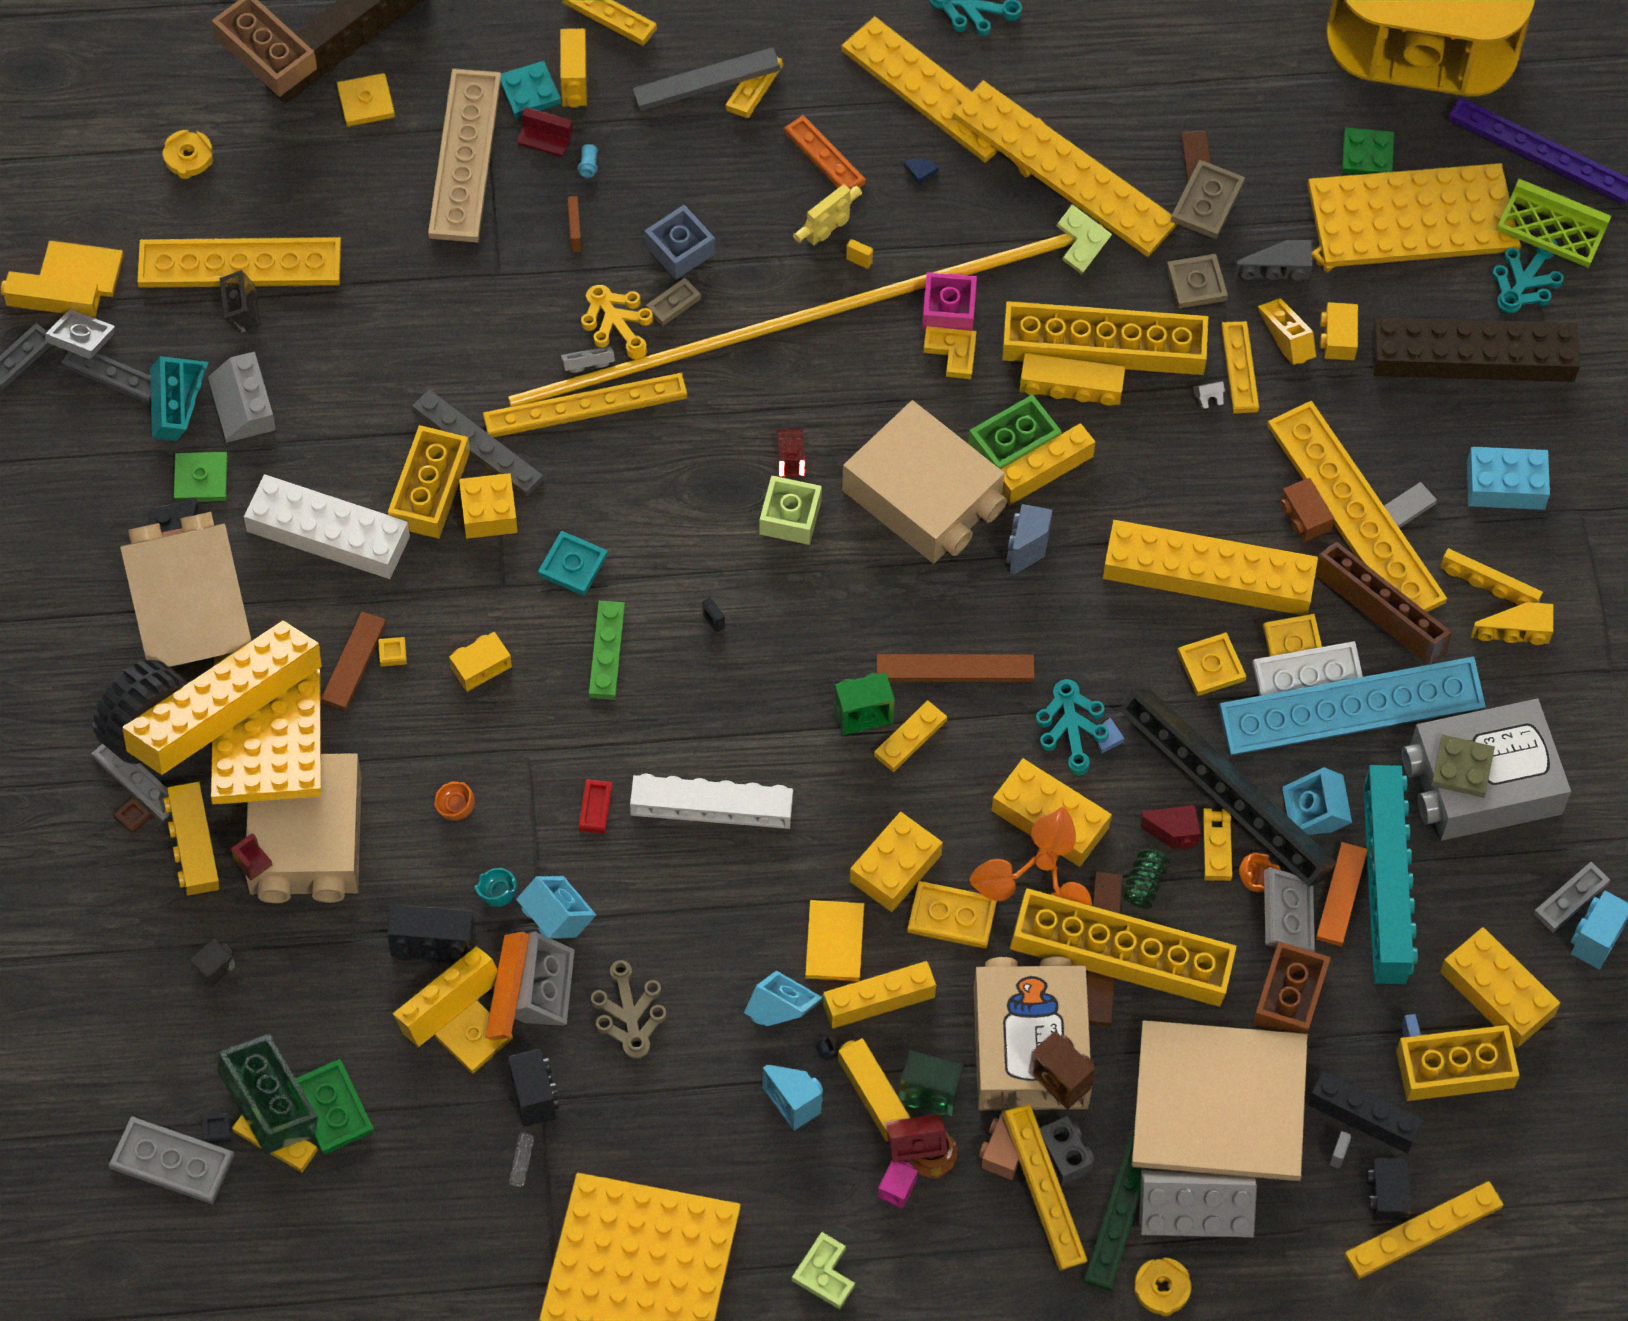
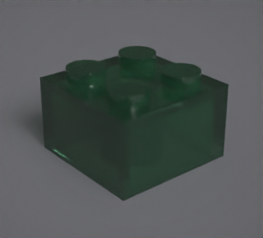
(930, 1083)

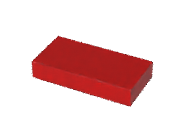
(595, 806)

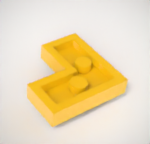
(956, 344)

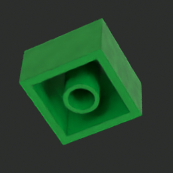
(864, 703)

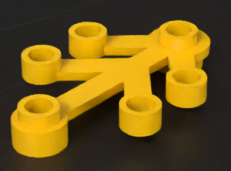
(616, 317)

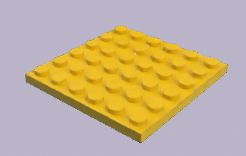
(639, 1254)

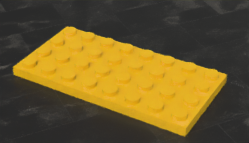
(1411, 215)
(273, 750)

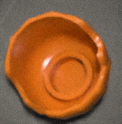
(454, 801)
(1252, 871)

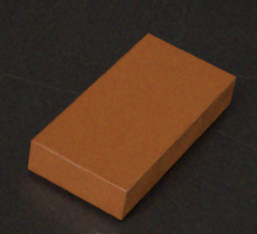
(574, 224)

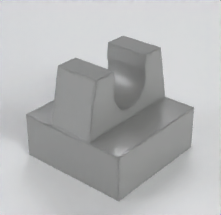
(1205, 391)

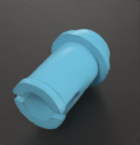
(588, 161)

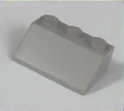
(241, 398)
(545, 982)

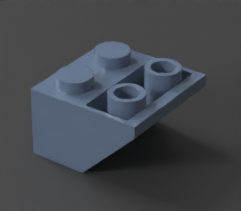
(1028, 537)

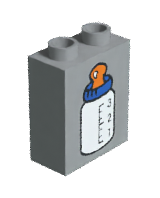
(1523, 778)

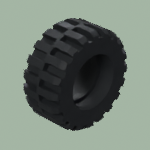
(128, 698)

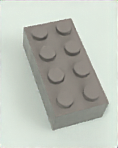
(1196, 1204)

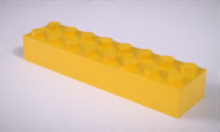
(1107, 337)
(1210, 567)
(222, 697)
(1124, 947)

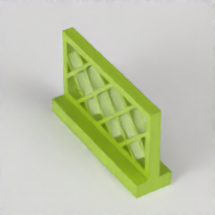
(1559, 210)

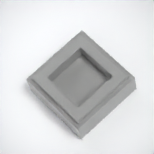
(1340, 1150)

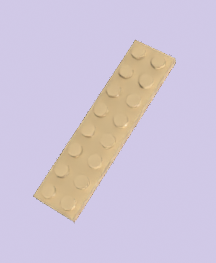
(465, 155)

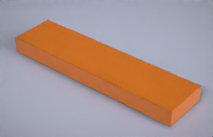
(823, 154)
(1341, 894)
(507, 986)

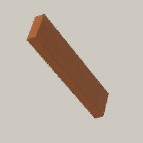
(353, 661)

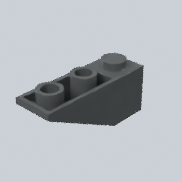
(1282, 261)

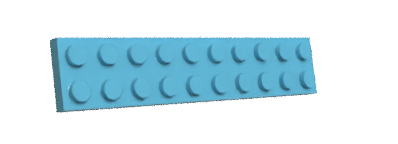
(1351, 706)

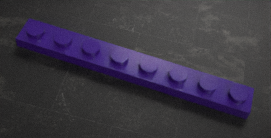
(1540, 150)

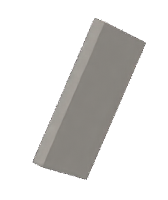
(171, 1160)

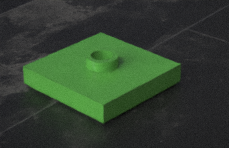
(201, 476)

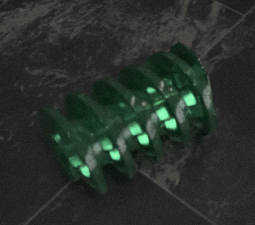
(1145, 877)

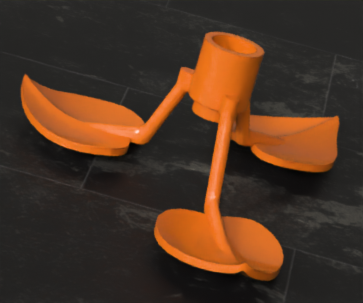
(1054, 837)

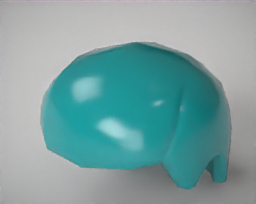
(496, 887)

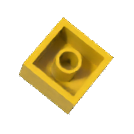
(488, 506)

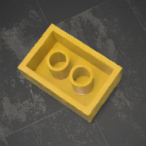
(896, 861)

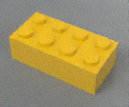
(430, 480)
(1034, 793)
(1499, 986)
(1457, 1063)

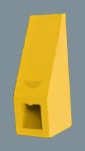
(1521, 623)

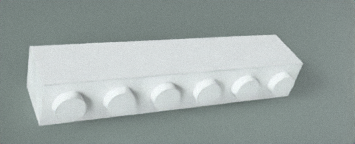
(711, 801)

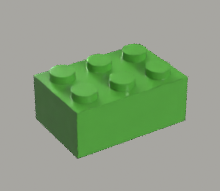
(1013, 432)

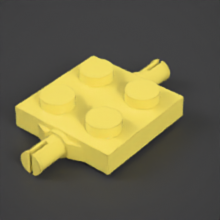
(828, 215)

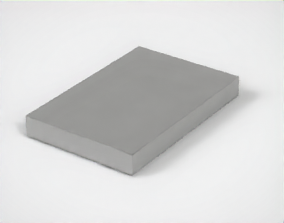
(1288, 910)

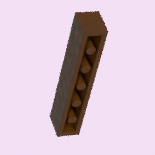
(1383, 603)

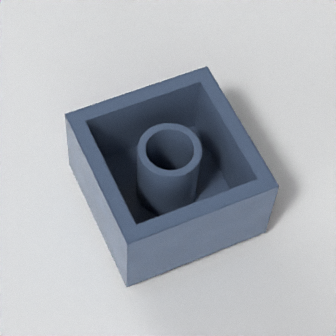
(679, 242)

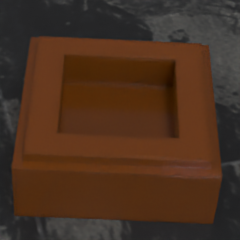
(133, 815)

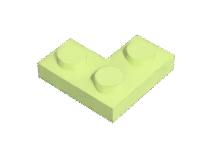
(1088, 235)
(817, 1272)

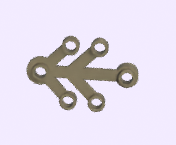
(629, 1013)

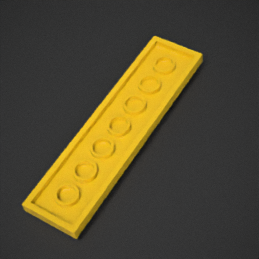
(915, 80)
(262, 260)

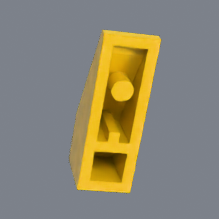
(1289, 331)

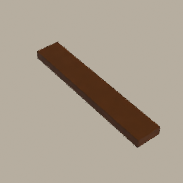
(1101, 987)

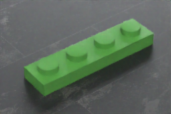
(607, 650)

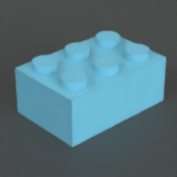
(1508, 478)

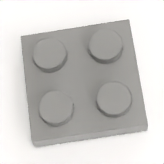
(79, 333)

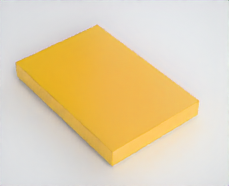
(83, 264)
(952, 915)
(834, 940)

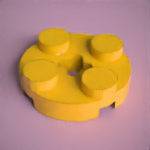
(187, 165)
(1162, 1302)

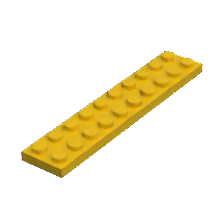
(1065, 168)
(1353, 503)

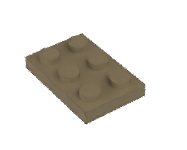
(1207, 199)

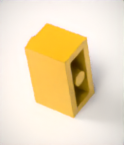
(1340, 331)
(480, 661)

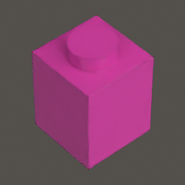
(898, 1183)

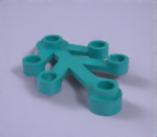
(971, 8)
(1524, 281)
(1072, 720)

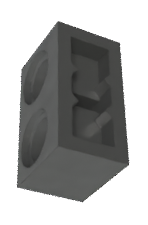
(1071, 1148)

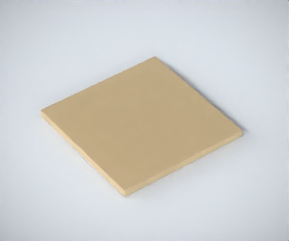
(1220, 1100)

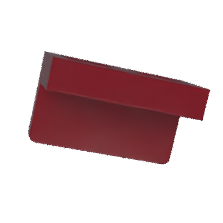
(545, 132)
(917, 1137)

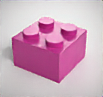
(949, 301)

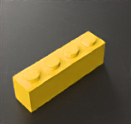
(1072, 379)
(1047, 463)
(192, 839)
(879, 994)
(447, 996)

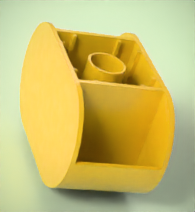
(1430, 43)

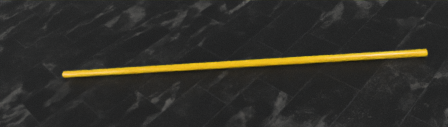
(784, 322)

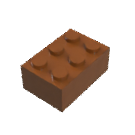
(1291, 989)

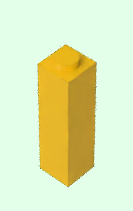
(50, 293)
(871, 1084)

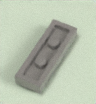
(1571, 897)

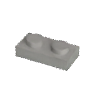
(597, 357)

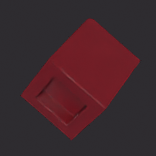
(251, 857)

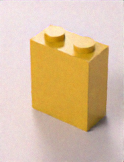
(573, 67)

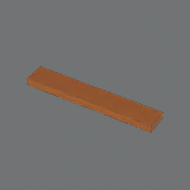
(956, 667)

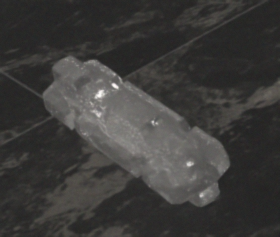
(521, 1159)

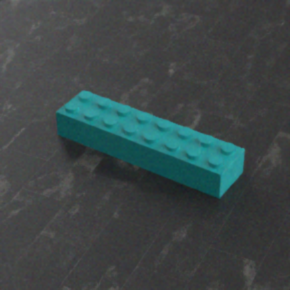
(1388, 875)

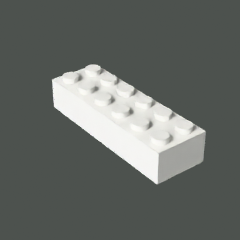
(327, 526)

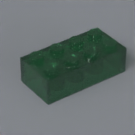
(267, 1094)

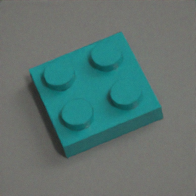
(529, 88)
(572, 563)

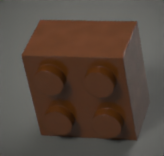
(1062, 1069)

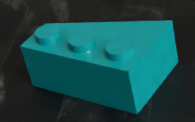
(173, 395)

